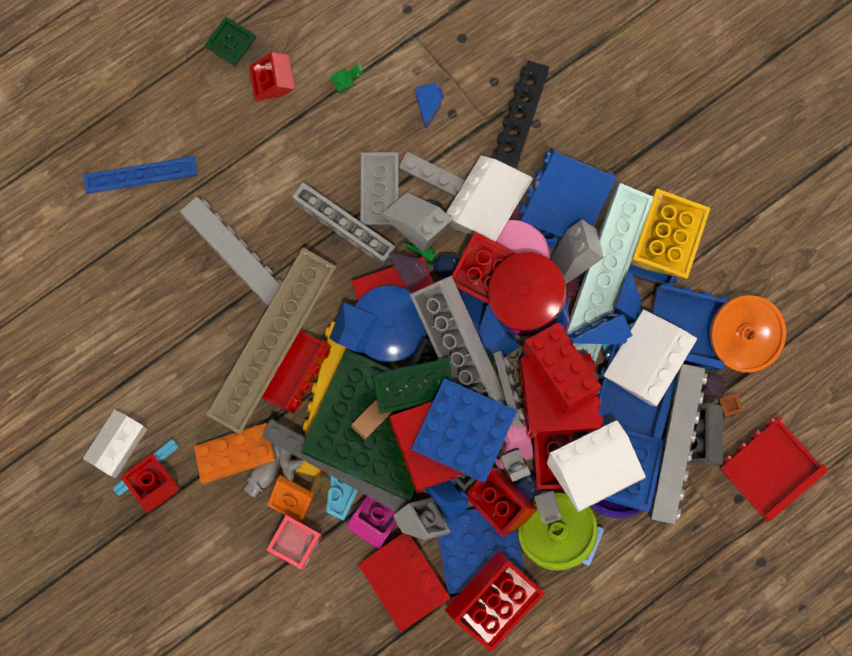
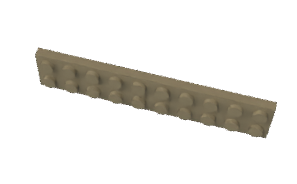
(270, 341)

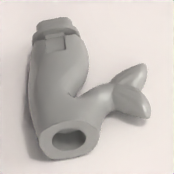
(264, 474)

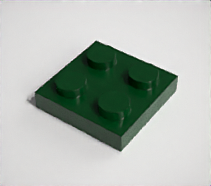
(230, 41)

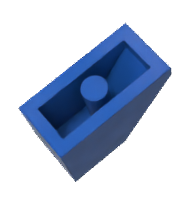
(429, 102)

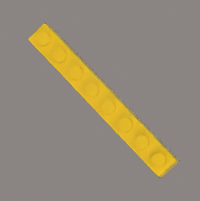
(320, 389)

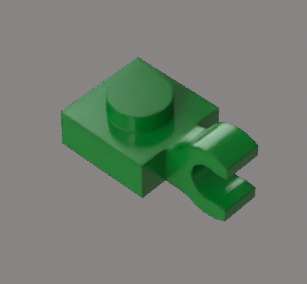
(344, 80)
(428, 254)

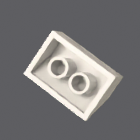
(115, 443)

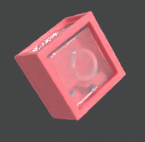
(294, 542)

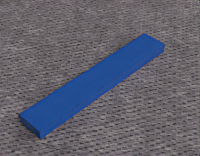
(140, 175)

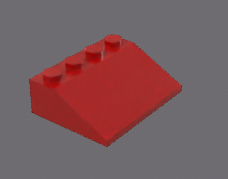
(478, 265)
(404, 581)
(494, 601)

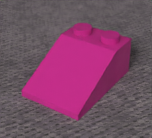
(373, 522)

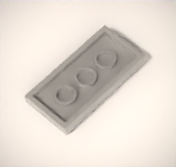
(378, 186)

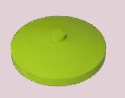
(562, 542)

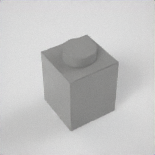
(548, 507)

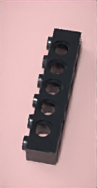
(534, 72)

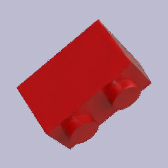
(271, 76)
(149, 483)

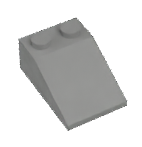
(418, 220)
(577, 250)

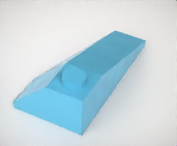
(340, 498)

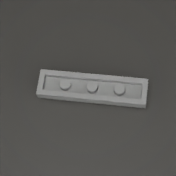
(431, 174)
(508, 381)

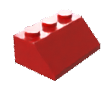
(543, 446)
(501, 502)

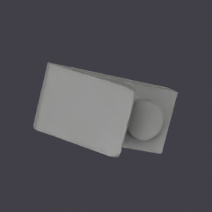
(514, 465)

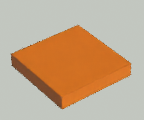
(290, 499)

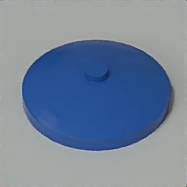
(398, 324)

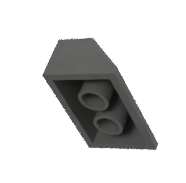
(709, 436)

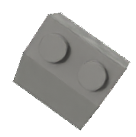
(421, 520)

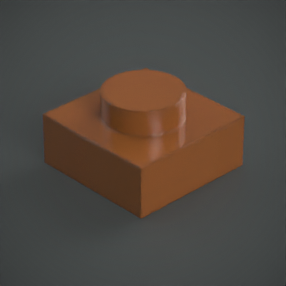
(731, 405)

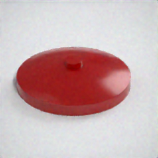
(527, 291)

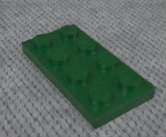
(410, 385)

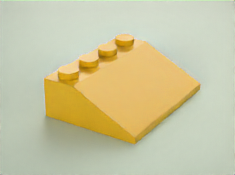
(670, 235)

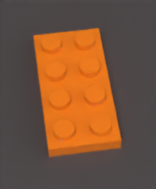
(233, 454)

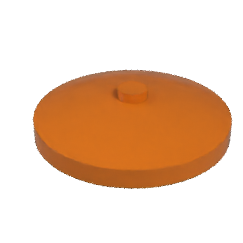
(748, 333)

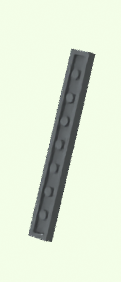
(293, 442)

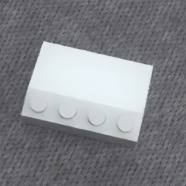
(488, 198)
(650, 358)
(596, 466)

